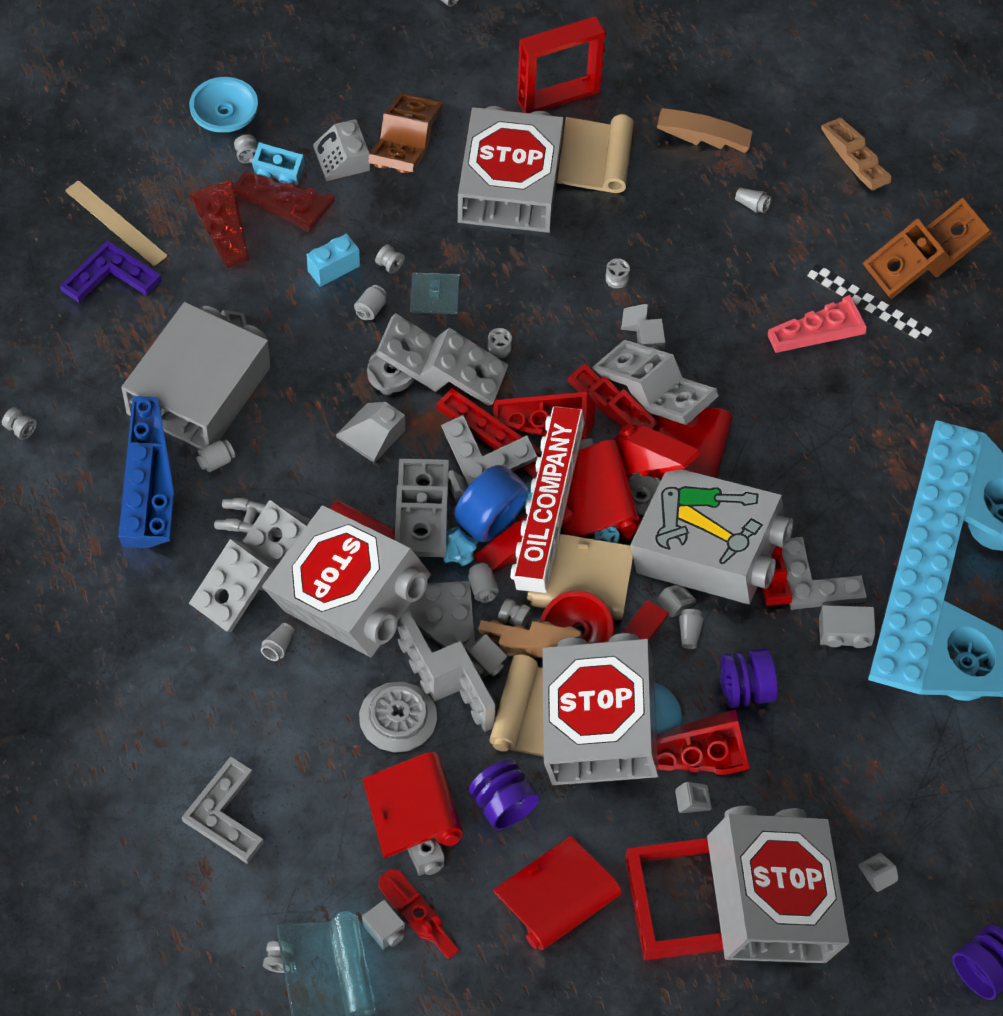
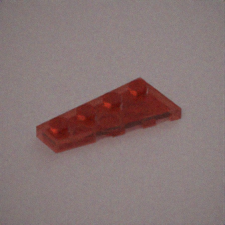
(293, 204)
(222, 220)

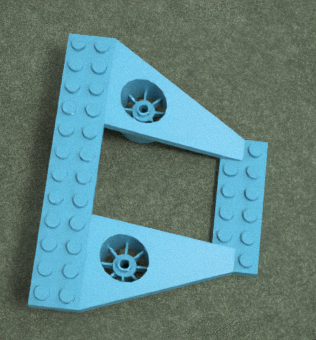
(919, 627)

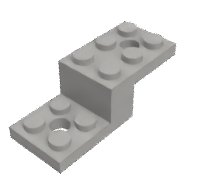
(442, 359)
(655, 381)
(422, 506)
(246, 566)
(446, 672)

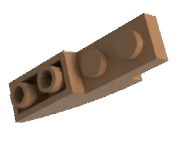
(530, 642)

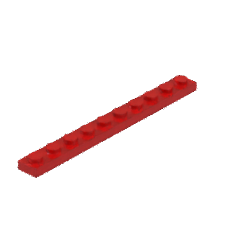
(493, 432)

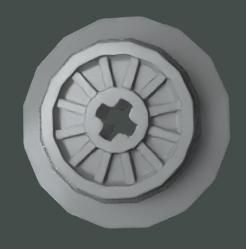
(397, 732)

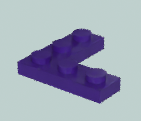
(105, 261)

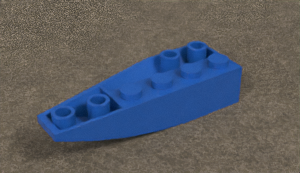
(147, 480)

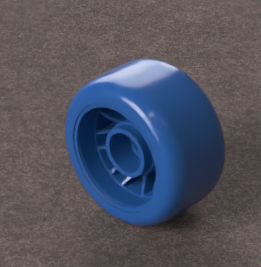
(491, 503)

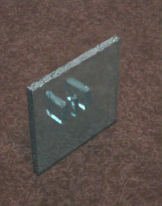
(434, 293)

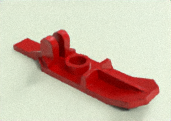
(407, 902)

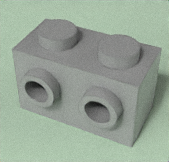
(847, 626)

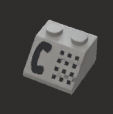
(342, 151)

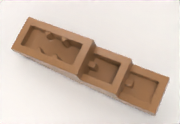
(699, 127)
(855, 154)

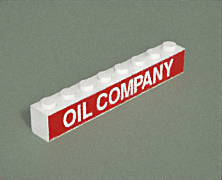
(548, 500)

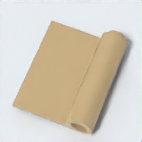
(596, 154)
(589, 567)
(520, 711)

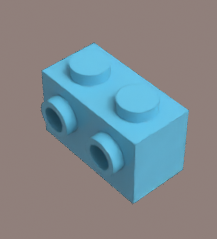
(278, 164)
(333, 260)

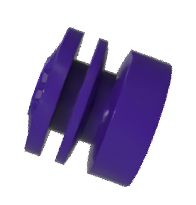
(743, 678)
(504, 794)
(981, 962)

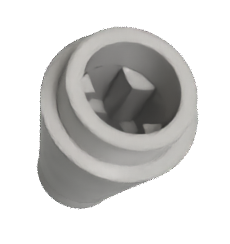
(754, 199)
(690, 627)
(277, 642)

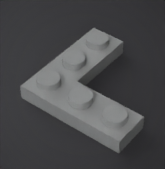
(470, 458)
(815, 593)
(207, 817)

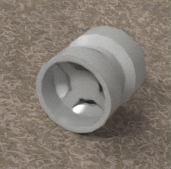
(18, 422)
(513, 613)

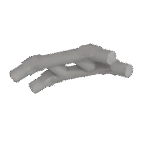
(251, 508)

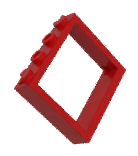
(553, 41)
(666, 948)

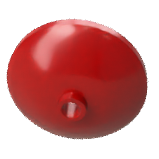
(579, 610)

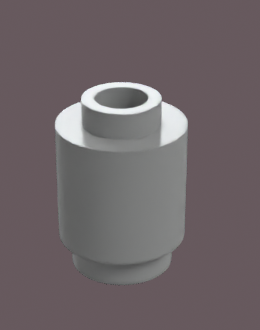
(370, 302)
(215, 455)
(483, 583)

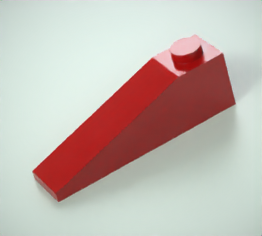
(530, 413)
(649, 450)
(704, 745)

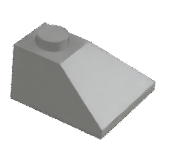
(373, 429)

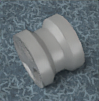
(246, 148)
(389, 258)
(613, 269)
(497, 337)
(273, 960)

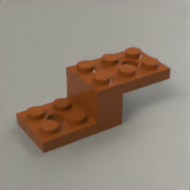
(405, 133)
(927, 248)

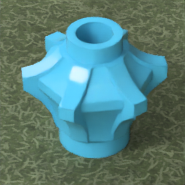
(459, 546)

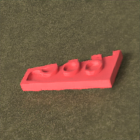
(827, 325)

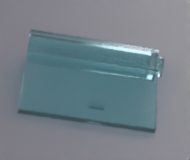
(326, 968)

